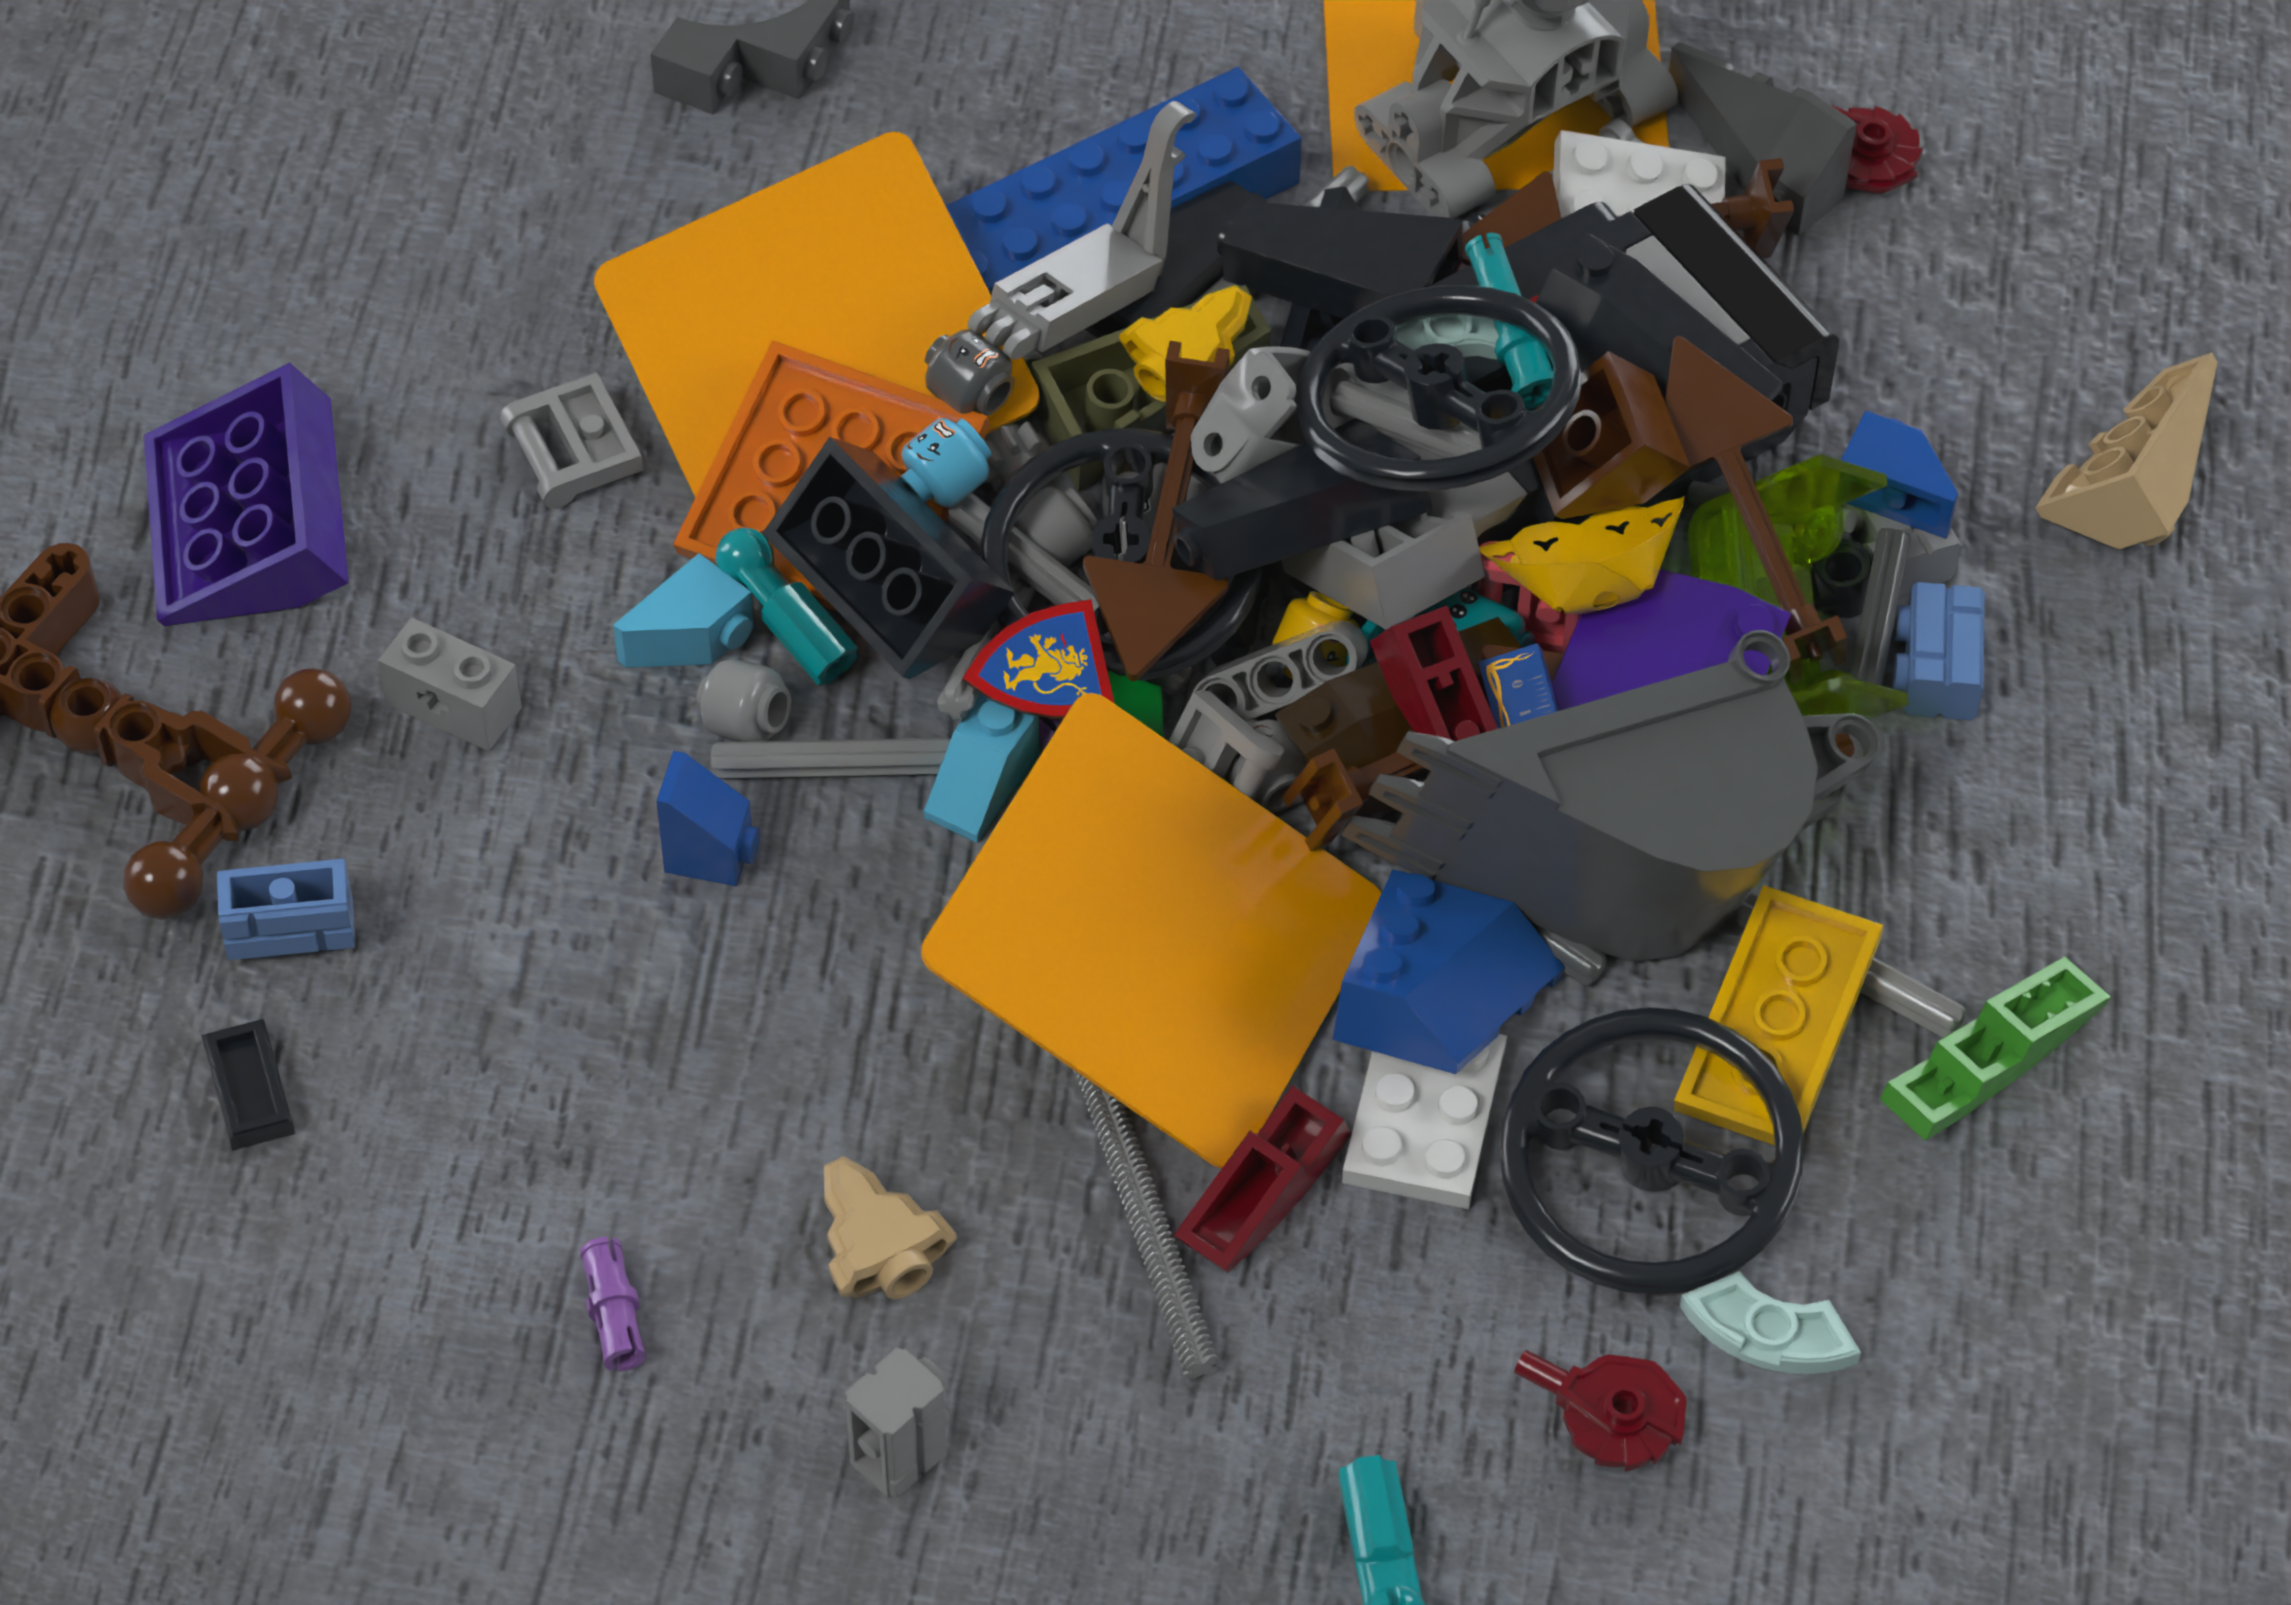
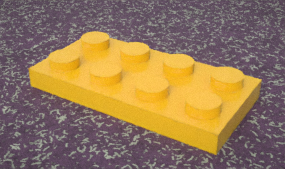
(1790, 998)

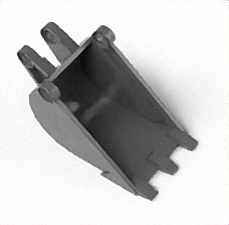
(1629, 812)

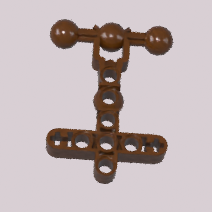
(146, 741)

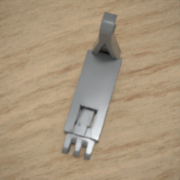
(1099, 269)

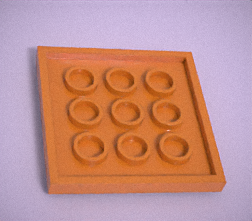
(781, 429)

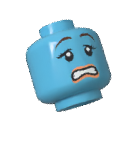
(945, 462)

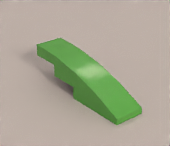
(1996, 1048)

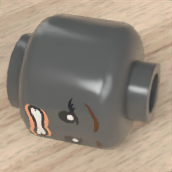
(968, 373)

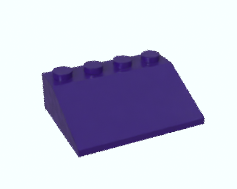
(246, 502)
(1661, 635)

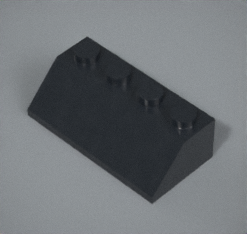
(886, 560)

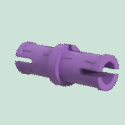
(612, 1304)

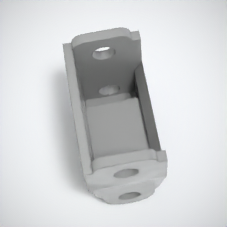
(1256, 412)

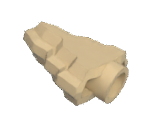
(879, 1234)

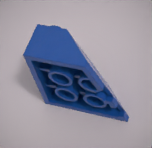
(1440, 973)

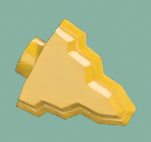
(1202, 329)

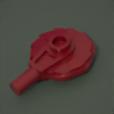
(1882, 150)
(1614, 1407)

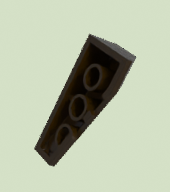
(1361, 717)

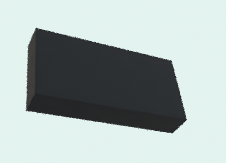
(248, 1084)

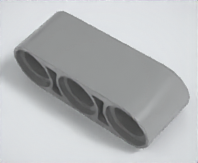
(1301, 655)

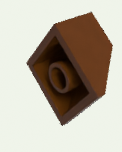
(1614, 446)

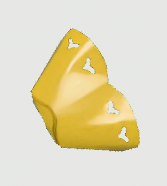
(1588, 563)

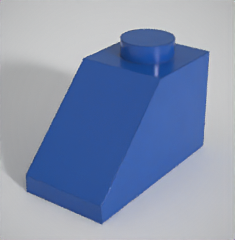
(1917, 483)
(704, 824)

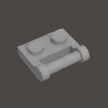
(589, 431)
(1214, 736)

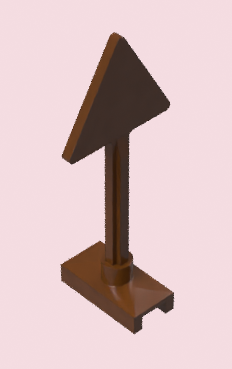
(1537, 207)
(1714, 421)
(1150, 602)
(1338, 793)

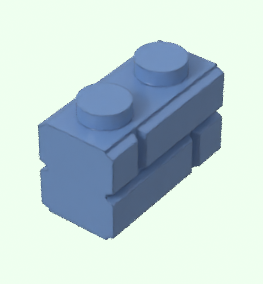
(1942, 650)
(285, 909)

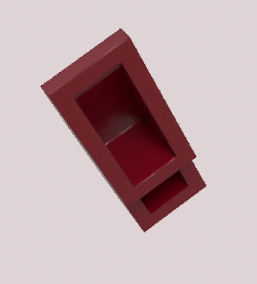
(1263, 1180)

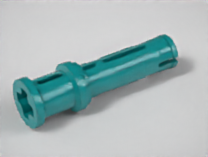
(1514, 348)

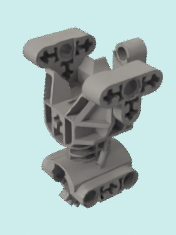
(1509, 73)

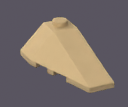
(2141, 466)

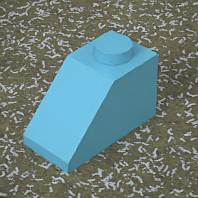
(686, 619)
(982, 767)

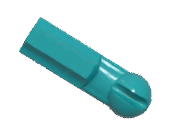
(787, 607)
(1379, 1532)

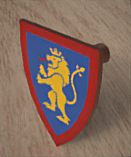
(1043, 662)

